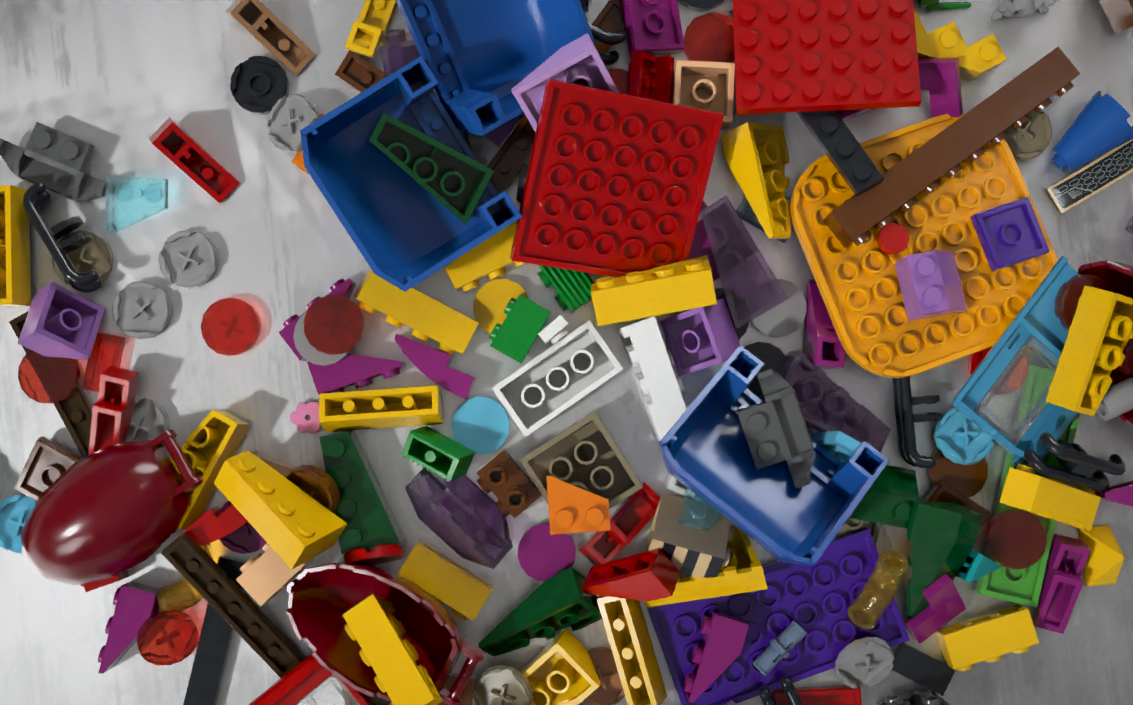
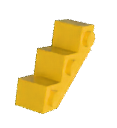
(949, 43)
(1050, 498)

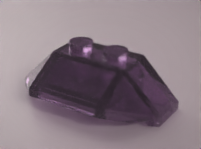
(461, 517)

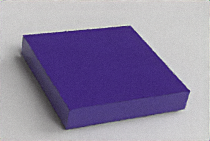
(1009, 234)

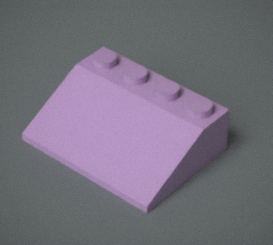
(572, 63)

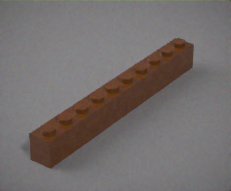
(951, 147)

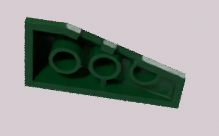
(889, 498)
(940, 543)
(551, 607)

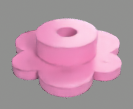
(299, 417)

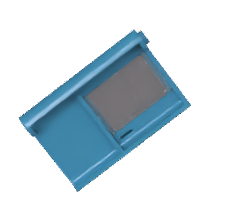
(1014, 378)

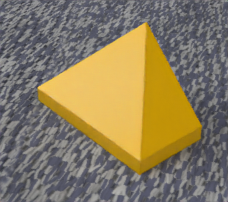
(1104, 556)

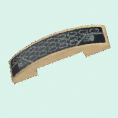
(1092, 178)

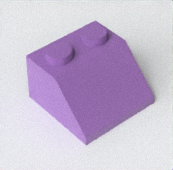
(930, 285)
(61, 324)
(700, 337)

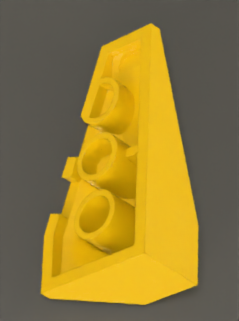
(758, 162)
(561, 672)

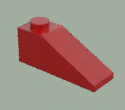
(193, 160)
(635, 577)

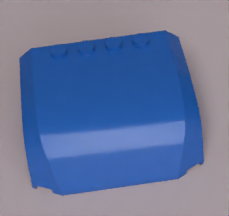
(487, 49)
(382, 208)
(715, 462)

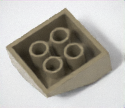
(585, 458)

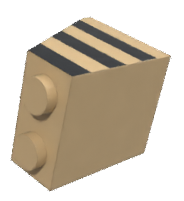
(689, 549)

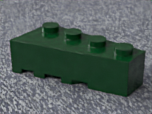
(439, 169)
(361, 501)

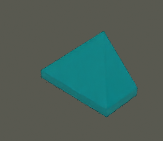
(976, 566)

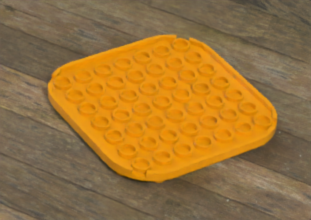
(862, 281)

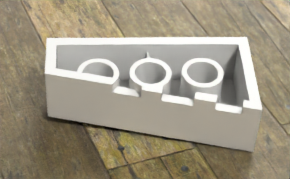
(654, 373)

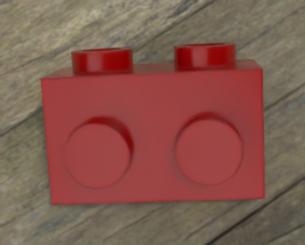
(651, 76)

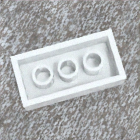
(557, 378)

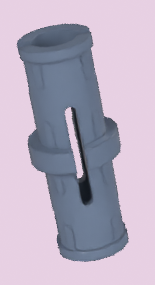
(779, 648)

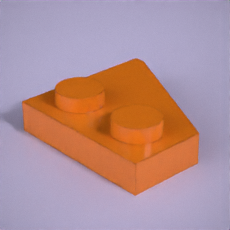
(575, 509)

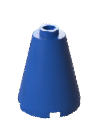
(1094, 132)

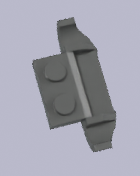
(55, 161)
(778, 429)

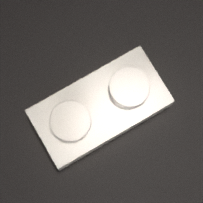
(554, 331)

